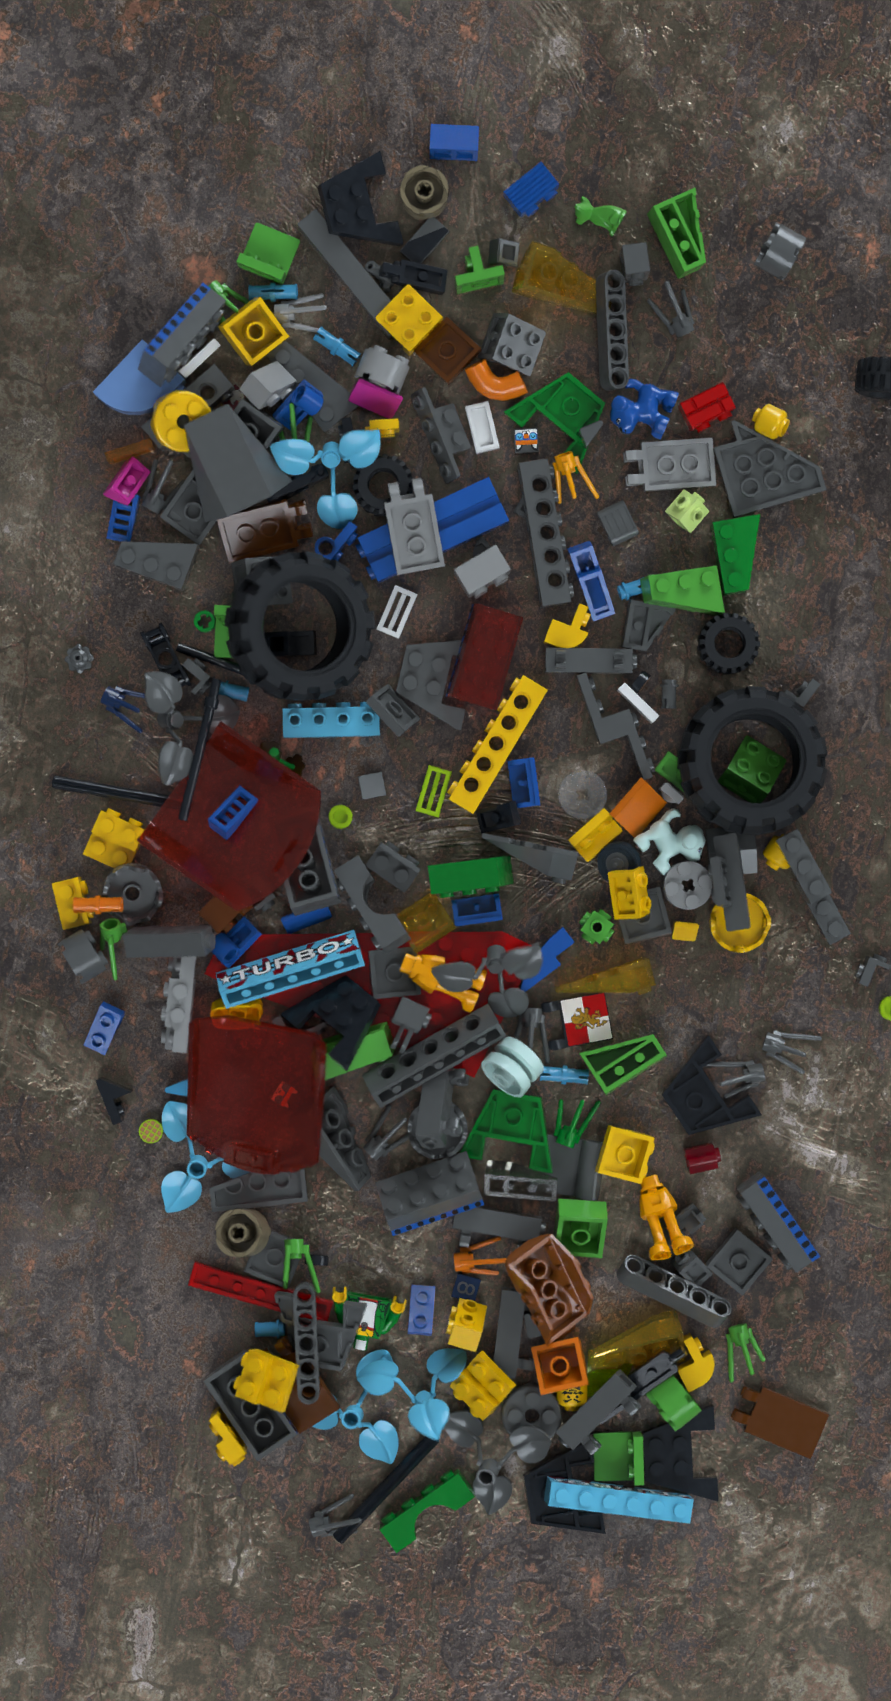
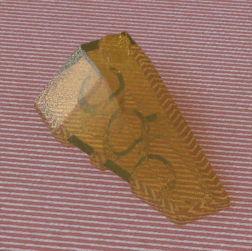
(554, 280)
(625, 978)
(640, 1343)

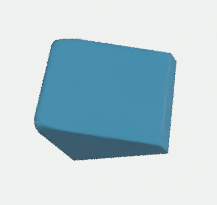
(178, 1088)

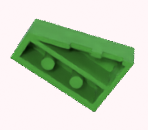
(686, 589)
(373, 1049)

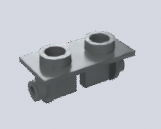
(689, 1218)

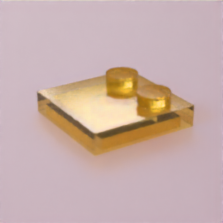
(425, 922)

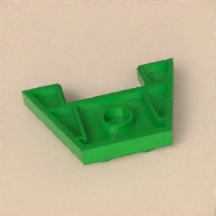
(566, 405)
(514, 1121)

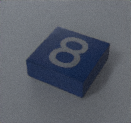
(465, 1287)

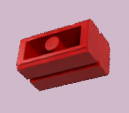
(707, 407)

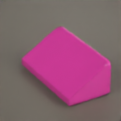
(375, 398)
(127, 481)

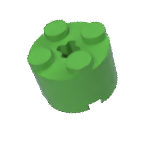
(674, 1402)

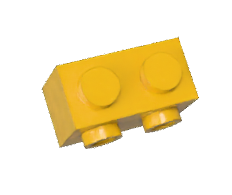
(466, 1324)

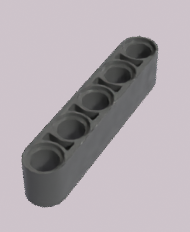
(618, 321)
(674, 1291)
(302, 1354)

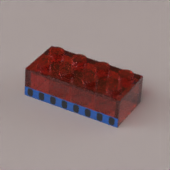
(484, 656)

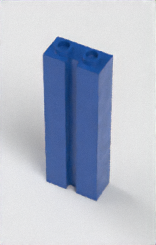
(459, 520)

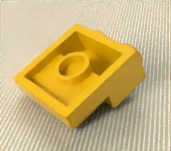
(113, 839)
(625, 1154)
(265, 1379)
(482, 1386)
(229, 1444)

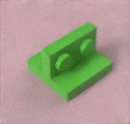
(476, 276)

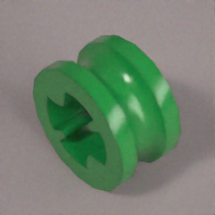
(197, 618)

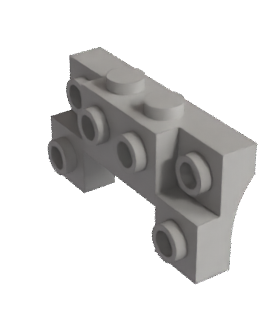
(180, 1003)

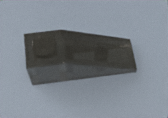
(517, 1181)

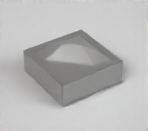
(670, 794)

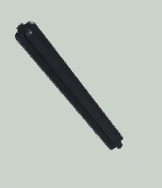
(109, 791)
(386, 1487)

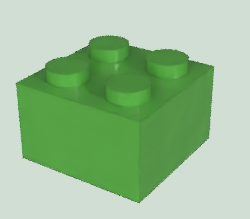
(581, 1226)

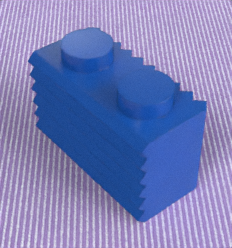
(531, 190)

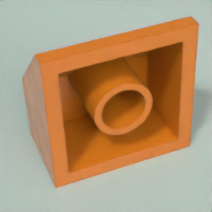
(560, 1365)

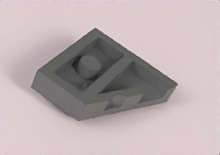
(643, 624)

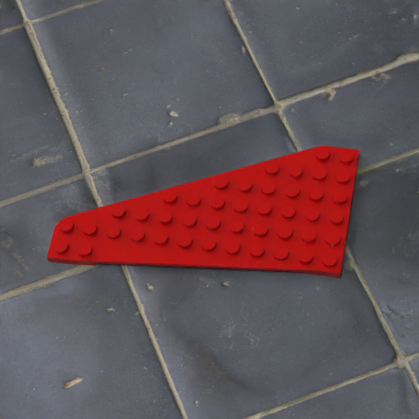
(445, 1009)

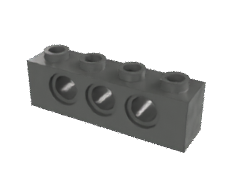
(212, 379)

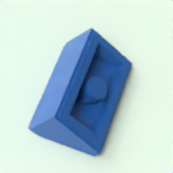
(295, 923)

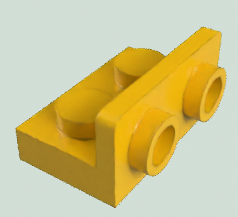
(386, 427)
(595, 835)
(64, 893)
(629, 893)

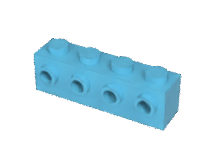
(330, 721)

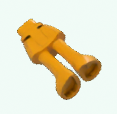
(420, 973)
(658, 1203)

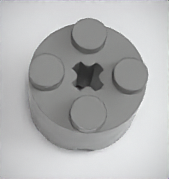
(383, 369)
(699, 880)

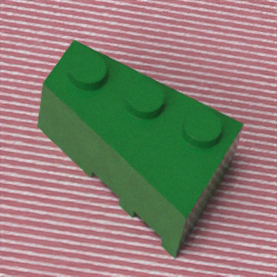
(734, 552)
(470, 875)

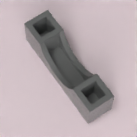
(387, 929)

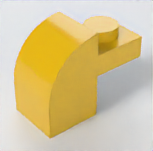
(568, 636)
(698, 1369)

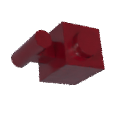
(702, 1158)

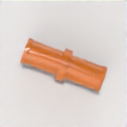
(98, 904)

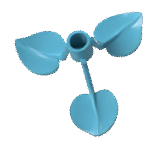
(357, 446)
(177, 1188)
(428, 1414)
(378, 1440)

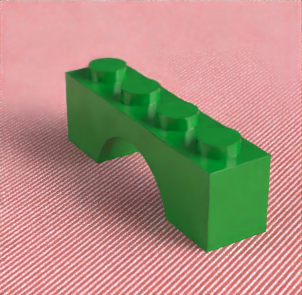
(450, 1492)

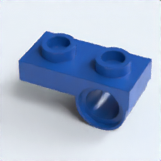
(306, 401)
(347, 536)
(232, 945)
(104, 1028)
(421, 1310)

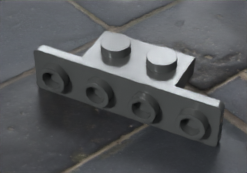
(443, 433)
(729, 882)

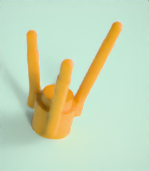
(566, 464)

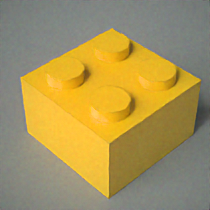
(253, 331)

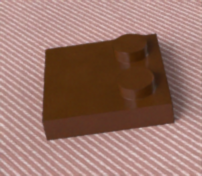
(447, 350)

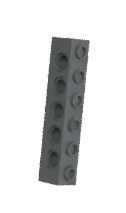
(542, 471)
(434, 1055)

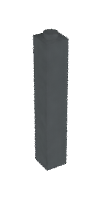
(345, 266)

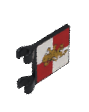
(583, 1020)

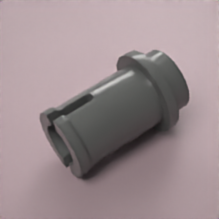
(669, 693)

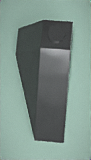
(546, 859)
(338, 1143)

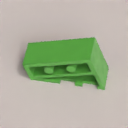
(679, 232)
(623, 1061)

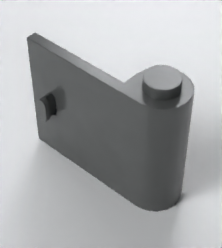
(576, 1168)

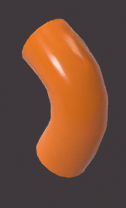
(493, 386)

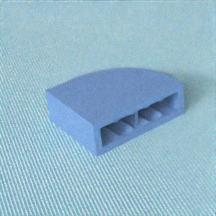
(130, 390)

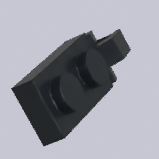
(418, 275)
(301, 483)

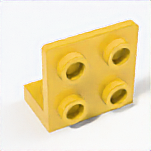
(409, 318)

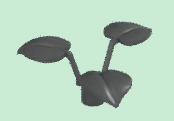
(160, 695)
(508, 1003)
(489, 1488)

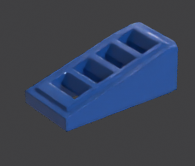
(132, 518)
(225, 807)

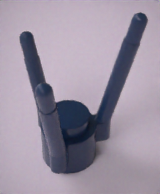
(114, 699)

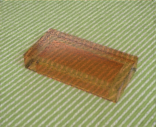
(126, 452)

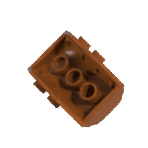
(550, 1285)

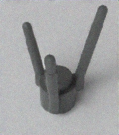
(682, 323)
(154, 499)
(532, 1018)
(774, 1043)
(751, 1075)
(377, 1146)
(322, 1525)

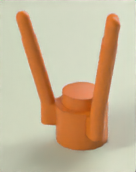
(465, 1262)

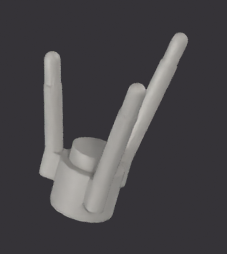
(286, 312)

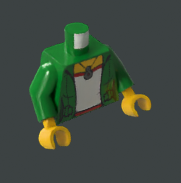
(378, 1318)

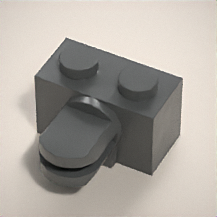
(411, 1017)

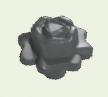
(79, 658)

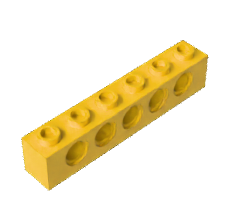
(520, 687)

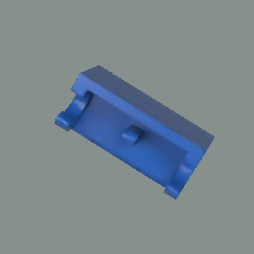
(454, 142)
(524, 782)
(476, 909)

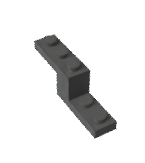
(615, 726)
(813, 886)

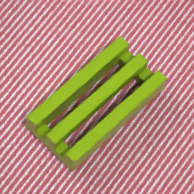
(428, 809)

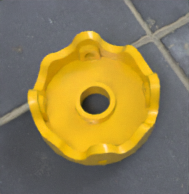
(166, 413)
(745, 939)

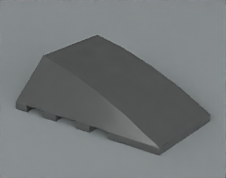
(230, 464)

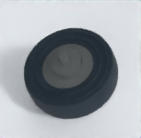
(617, 856)

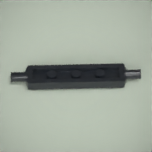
(651, 1375)

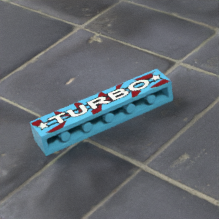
(290, 969)
(618, 1499)

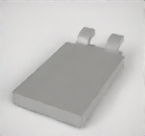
(673, 464)
(413, 529)

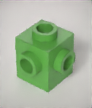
(587, 923)

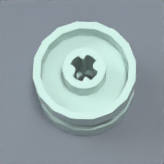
(512, 1066)

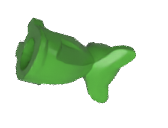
(604, 216)

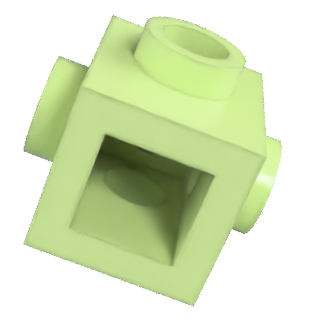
(687, 510)

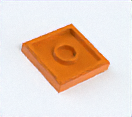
(638, 808)

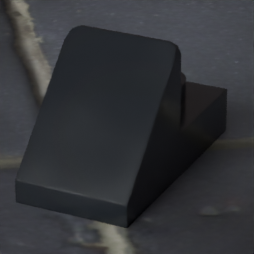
(498, 817)
(110, 1091)

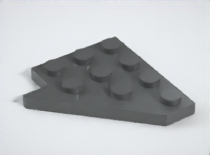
(763, 473)

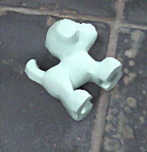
(687, 841)

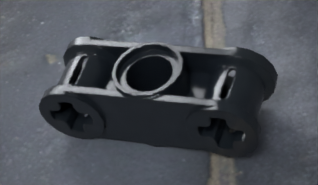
(163, 644)

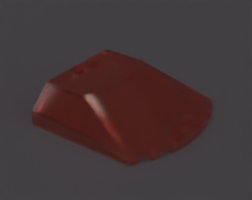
(264, 845)
(256, 1093)

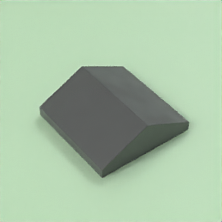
(747, 848)

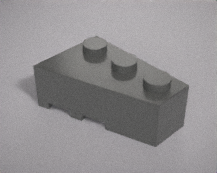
(159, 562)

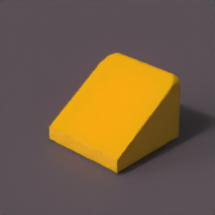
(684, 931)

